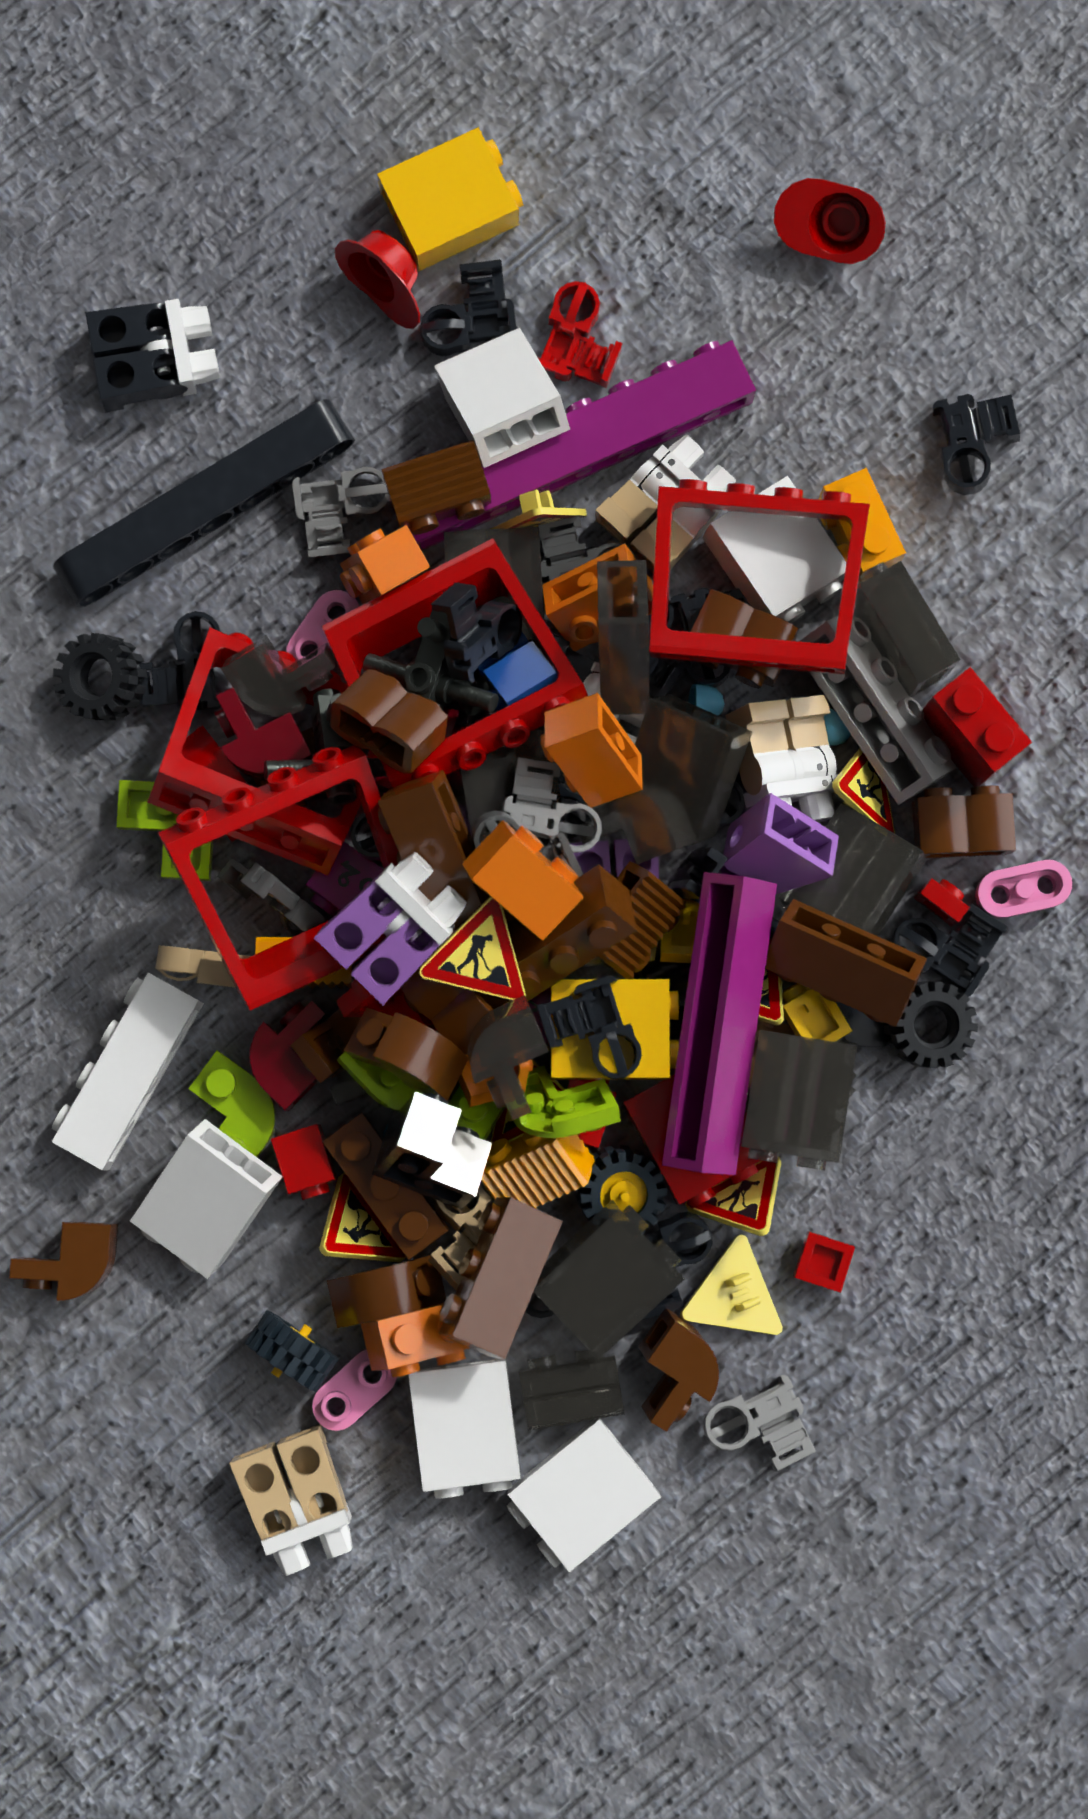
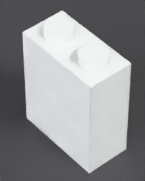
(502, 397)
(777, 558)
(205, 1199)
(464, 1427)
(581, 1495)

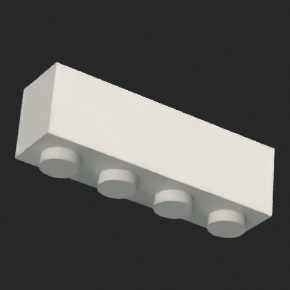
(126, 1072)

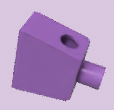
(779, 846)

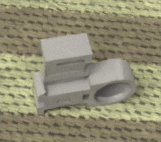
(325, 504)
(535, 801)
(773, 1420)

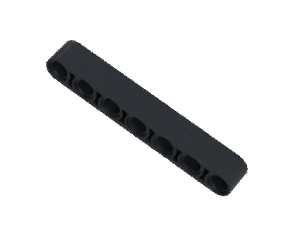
(203, 503)

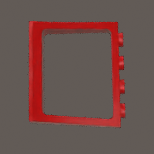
(393, 622)
(750, 650)
(184, 785)
(302, 957)

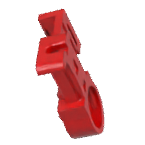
(577, 349)

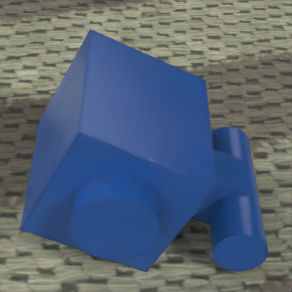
(517, 673)

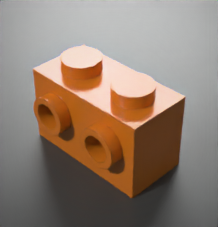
(381, 563)
(573, 599)
(592, 751)
(524, 879)
(407, 1339)

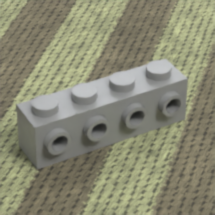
(882, 715)

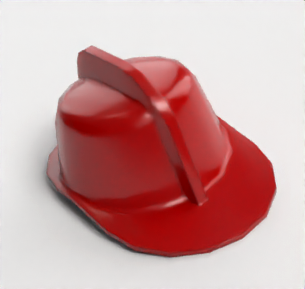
(829, 220)
(383, 272)

